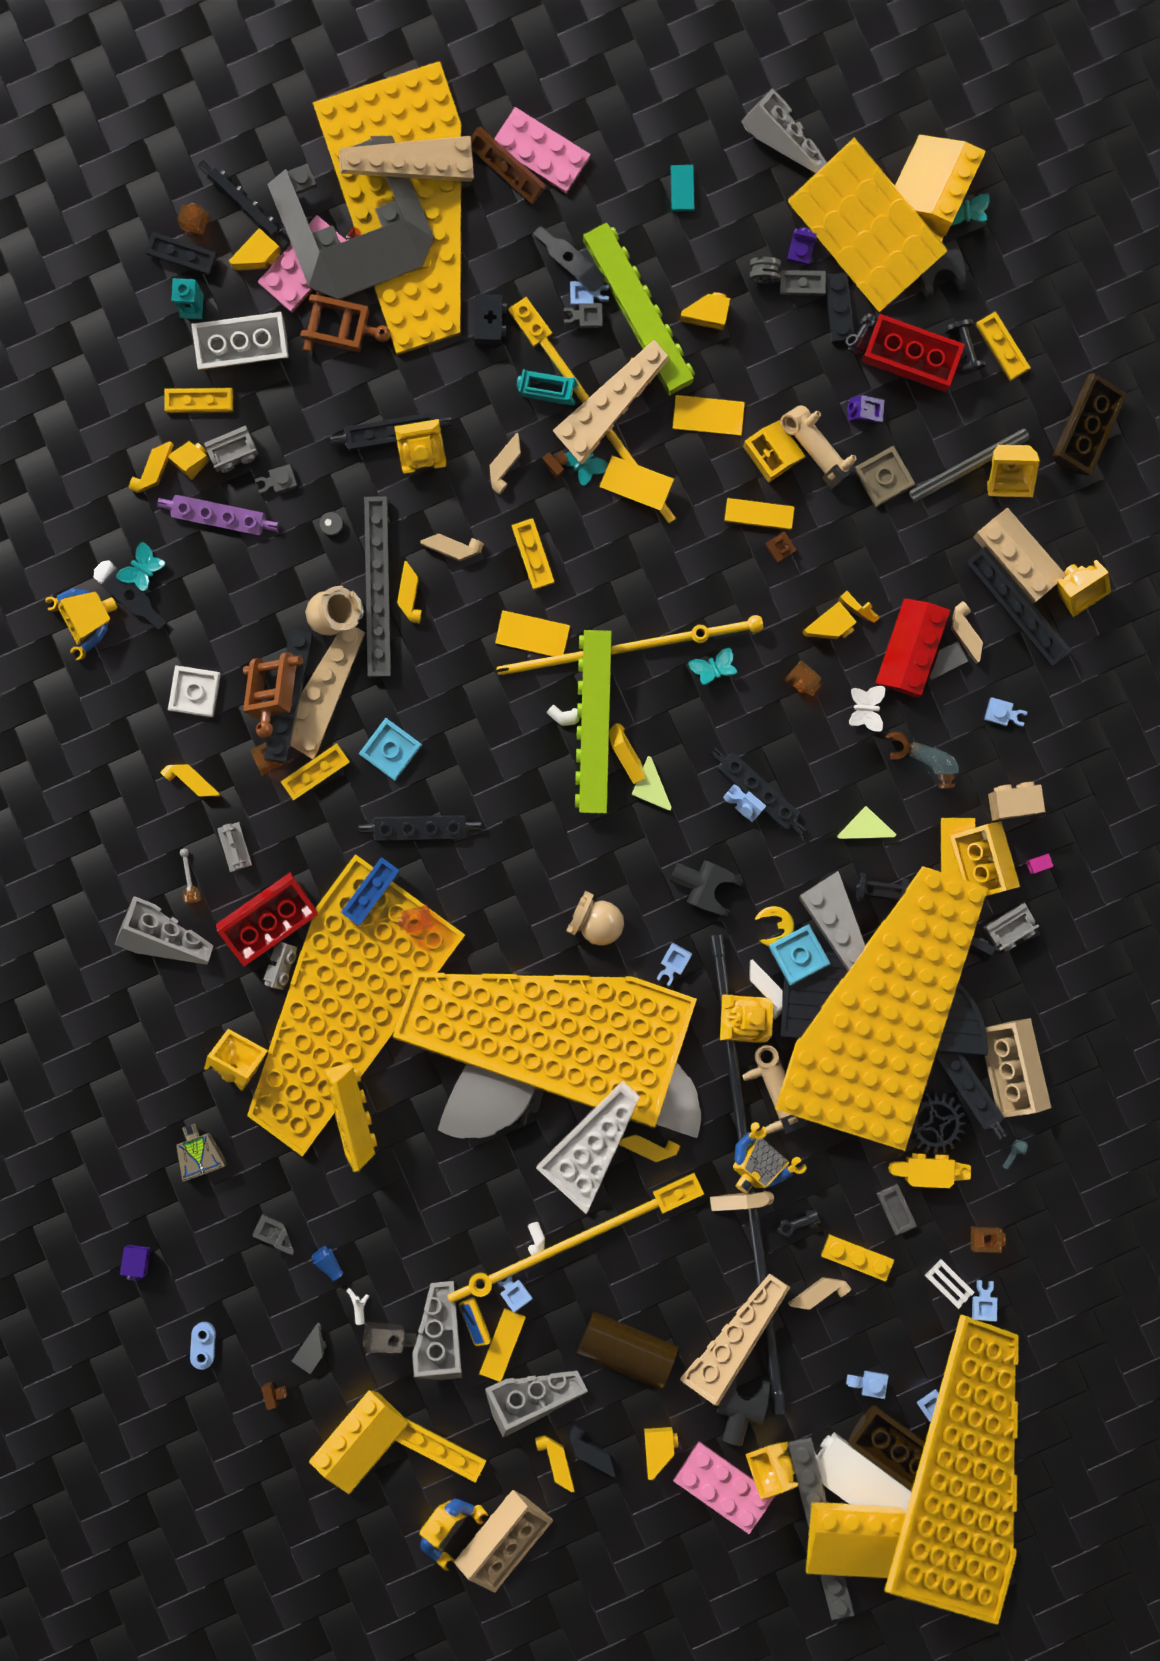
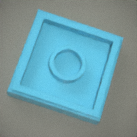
(390, 749)
(799, 955)

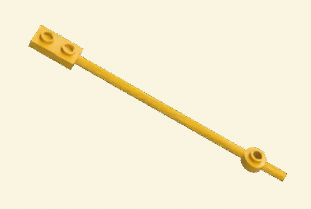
(537, 333)
(665, 1198)

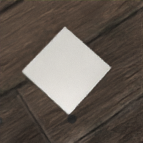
(194, 691)

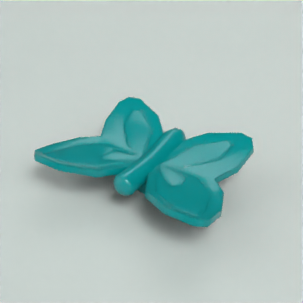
(973, 211)
(588, 468)
(142, 569)
(714, 669)

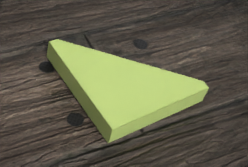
(651, 788)
(866, 825)

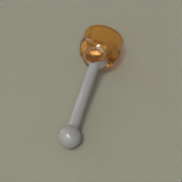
(191, 893)

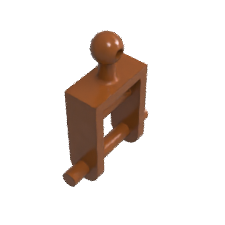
(311, 336)
(282, 693)

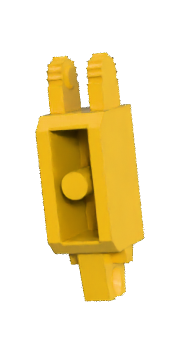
(930, 1172)

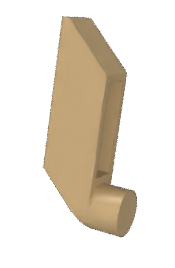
(503, 463)
(452, 548)
(965, 632)
(741, 1201)
(818, 1292)

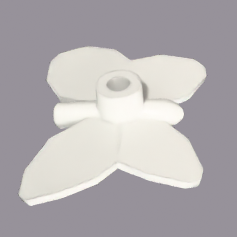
(865, 708)

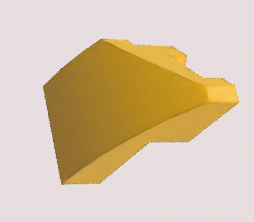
(852, 605)

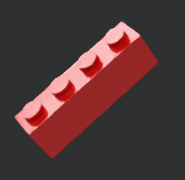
(913, 353)
(912, 647)
(266, 919)

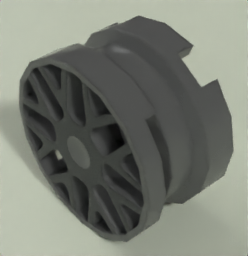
(765, 270)

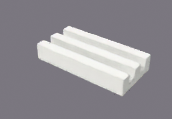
(963, 1297)

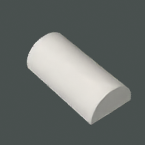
(240, 340)

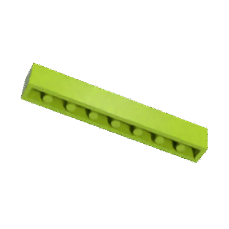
(636, 305)
(595, 721)

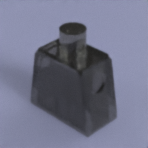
(377, 1335)

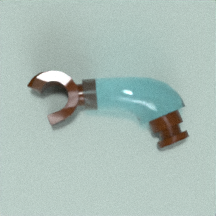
(938, 760)

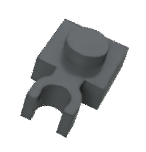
(588, 315)
(280, 479)

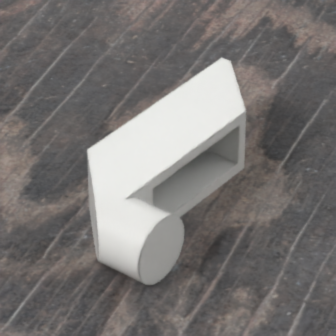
(766, 987)

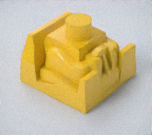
(420, 445)
(1013, 471)
(1083, 587)
(746, 1019)
(235, 1058)
(772, 1469)

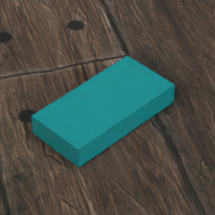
(682, 188)

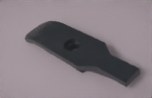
(579, 267)
(106, 573)

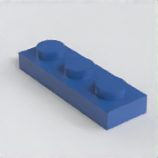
(370, 891)

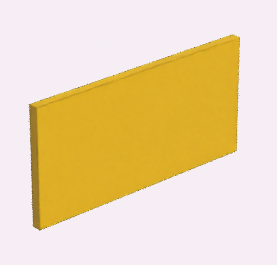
(708, 415)
(637, 483)
(532, 634)
(948, 858)

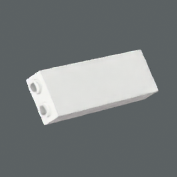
(857, 1477)

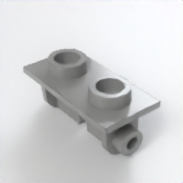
(234, 846)
(278, 975)

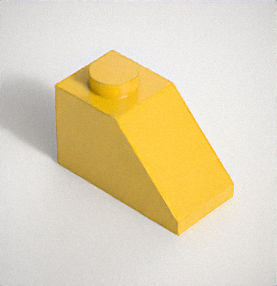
(256, 253)
(708, 311)
(189, 459)
(832, 624)
(659, 1448)

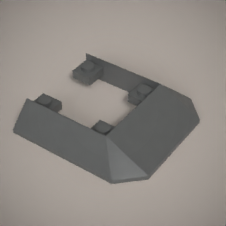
(364, 260)

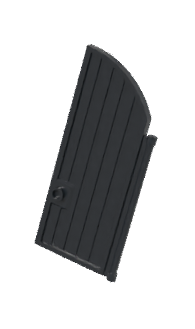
(802, 1002)

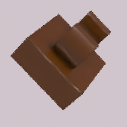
(555, 464)
(780, 547)
(272, 1395)

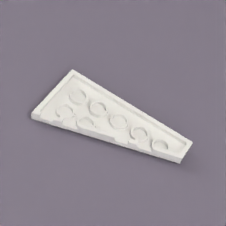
(585, 1153)

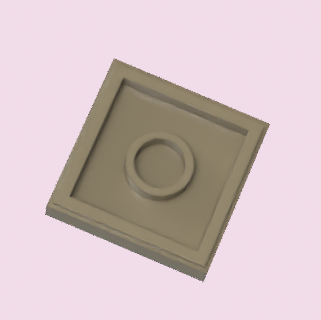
(884, 476)

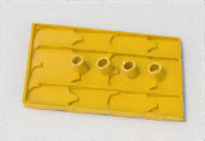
(867, 225)

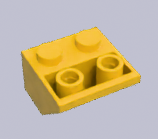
(773, 450)

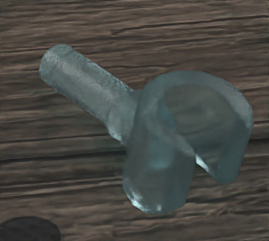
(1017, 1147)

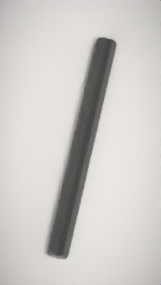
(965, 467)

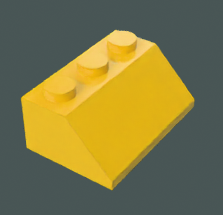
(985, 857)

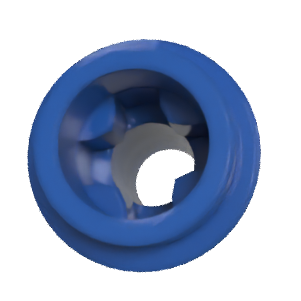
(326, 1262)

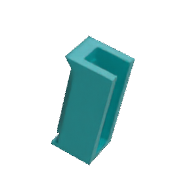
(187, 292)
(545, 395)

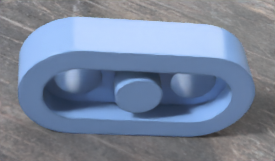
(203, 1346)

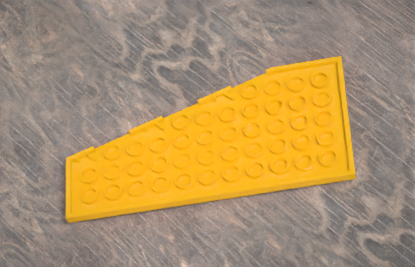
(410, 107)
(342, 1002)
(882, 1024)
(554, 1031)
(964, 1496)

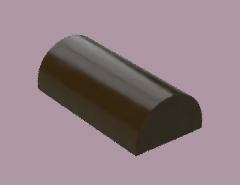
(1089, 425)
(627, 1350)
(888, 1445)

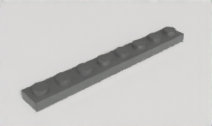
(377, 587)
(811, 1491)

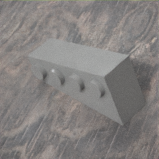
(835, 918)

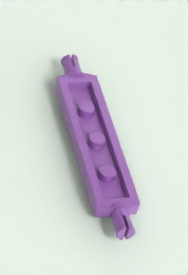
(217, 514)

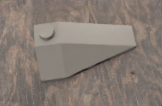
(775, 127)
(154, 934)
(437, 1344)
(525, 1400)

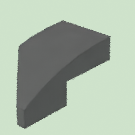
(947, 660)
(274, 1233)
(311, 1350)

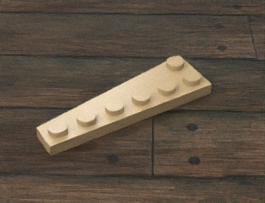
(415, 159)
(597, 415)
(324, 691)
(725, 1355)

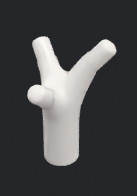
(358, 1307)

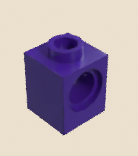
(135, 1262)

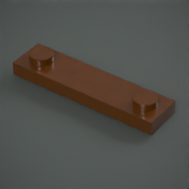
(506, 165)

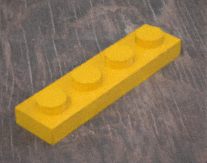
(441, 1451)

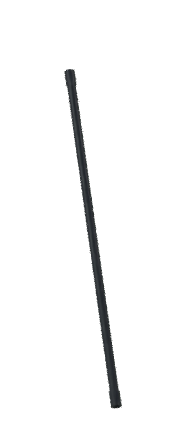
(777, 1392)

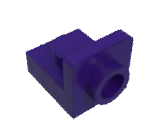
(801, 246)
(865, 409)

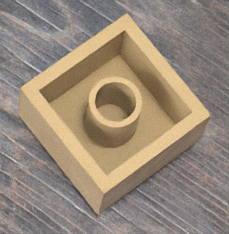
(1016, 802)

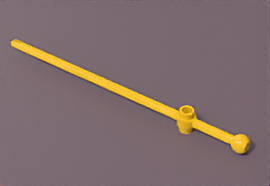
(753, 624)

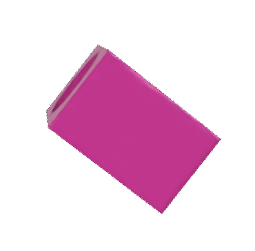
(1039, 863)

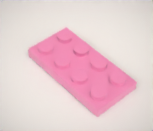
(542, 150)
(285, 277)
(722, 1487)

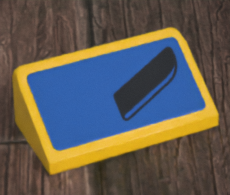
(475, 1322)

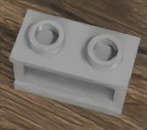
(231, 449)
(1011, 927)

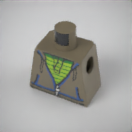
(198, 1154)

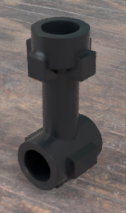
(855, 341)
(787, 1228)

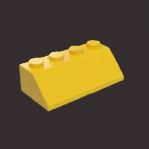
(359, 1441)

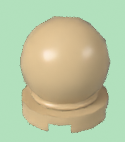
(333, 611)
(598, 921)

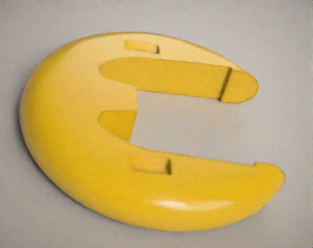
(787, 922)

